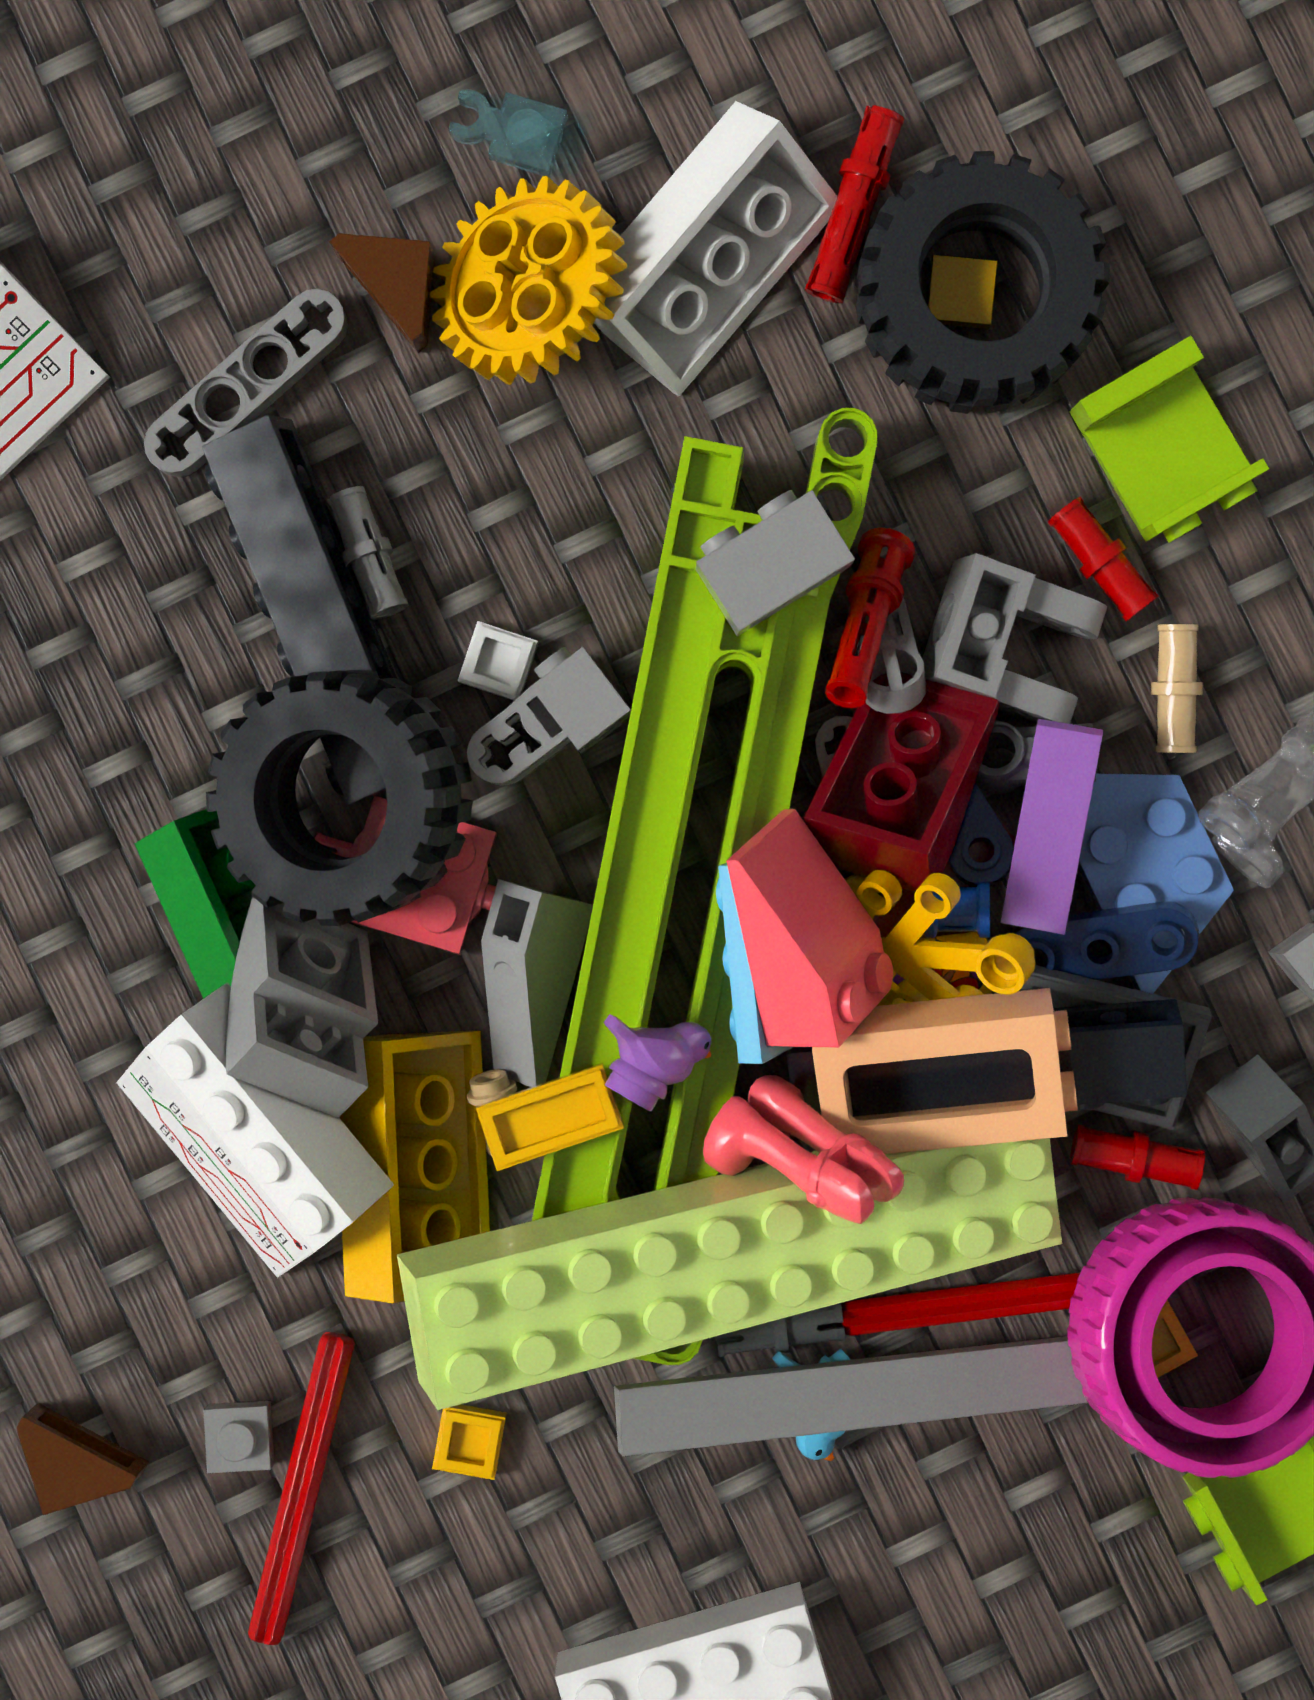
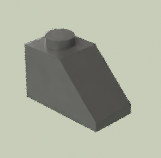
(1268, 1125)

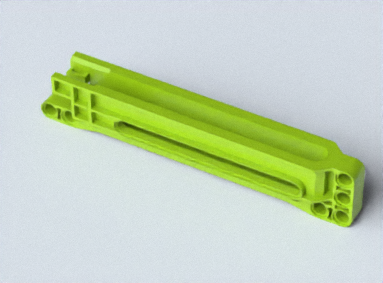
(681, 656)

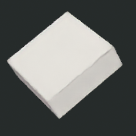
(498, 661)

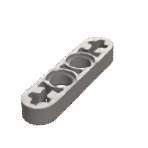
(239, 374)

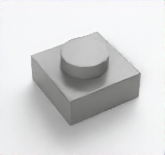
(238, 1437)

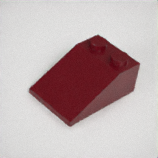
(903, 784)

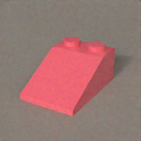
(805, 938)

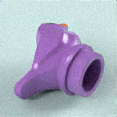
(654, 1058)

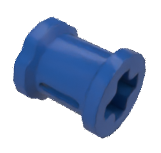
(969, 914)

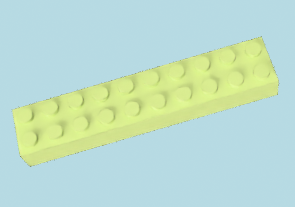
(704, 1264)

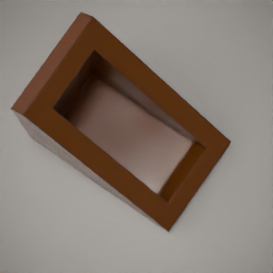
(396, 277)
(73, 1462)

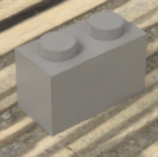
(773, 560)

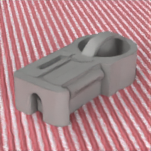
(896, 655)

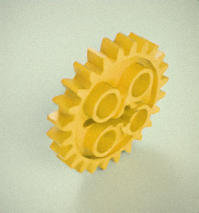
(528, 280)

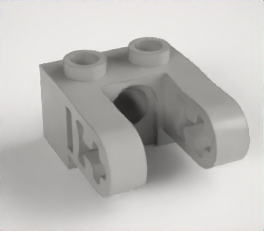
(976, 625)
(563, 707)

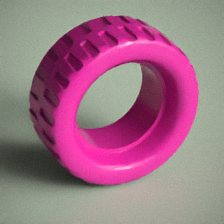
(1116, 1318)

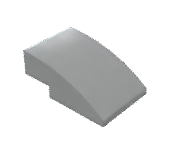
(301, 1009)

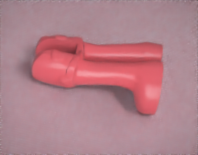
(838, 1180)

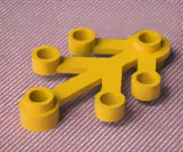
(1000, 964)

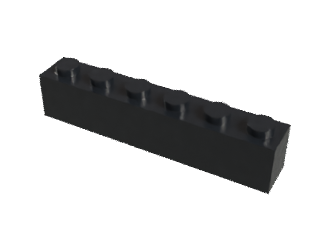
(299, 573)
(1115, 1057)

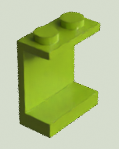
(1165, 444)
(1257, 1519)

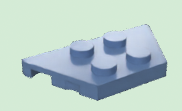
(1147, 849)

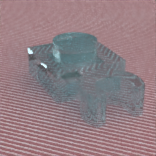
(521, 133)

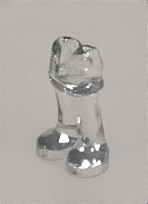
(1261, 803)

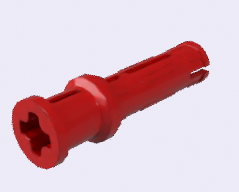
(851, 672)

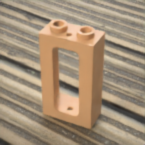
(952, 1029)

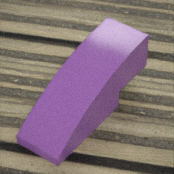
(1051, 826)

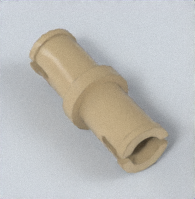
(1177, 688)

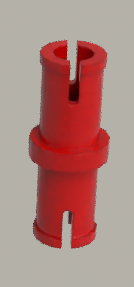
(1103, 558)
(1137, 1157)

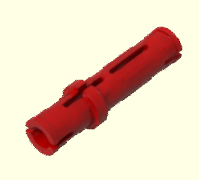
(862, 180)

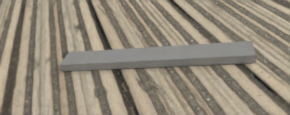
(844, 1395)

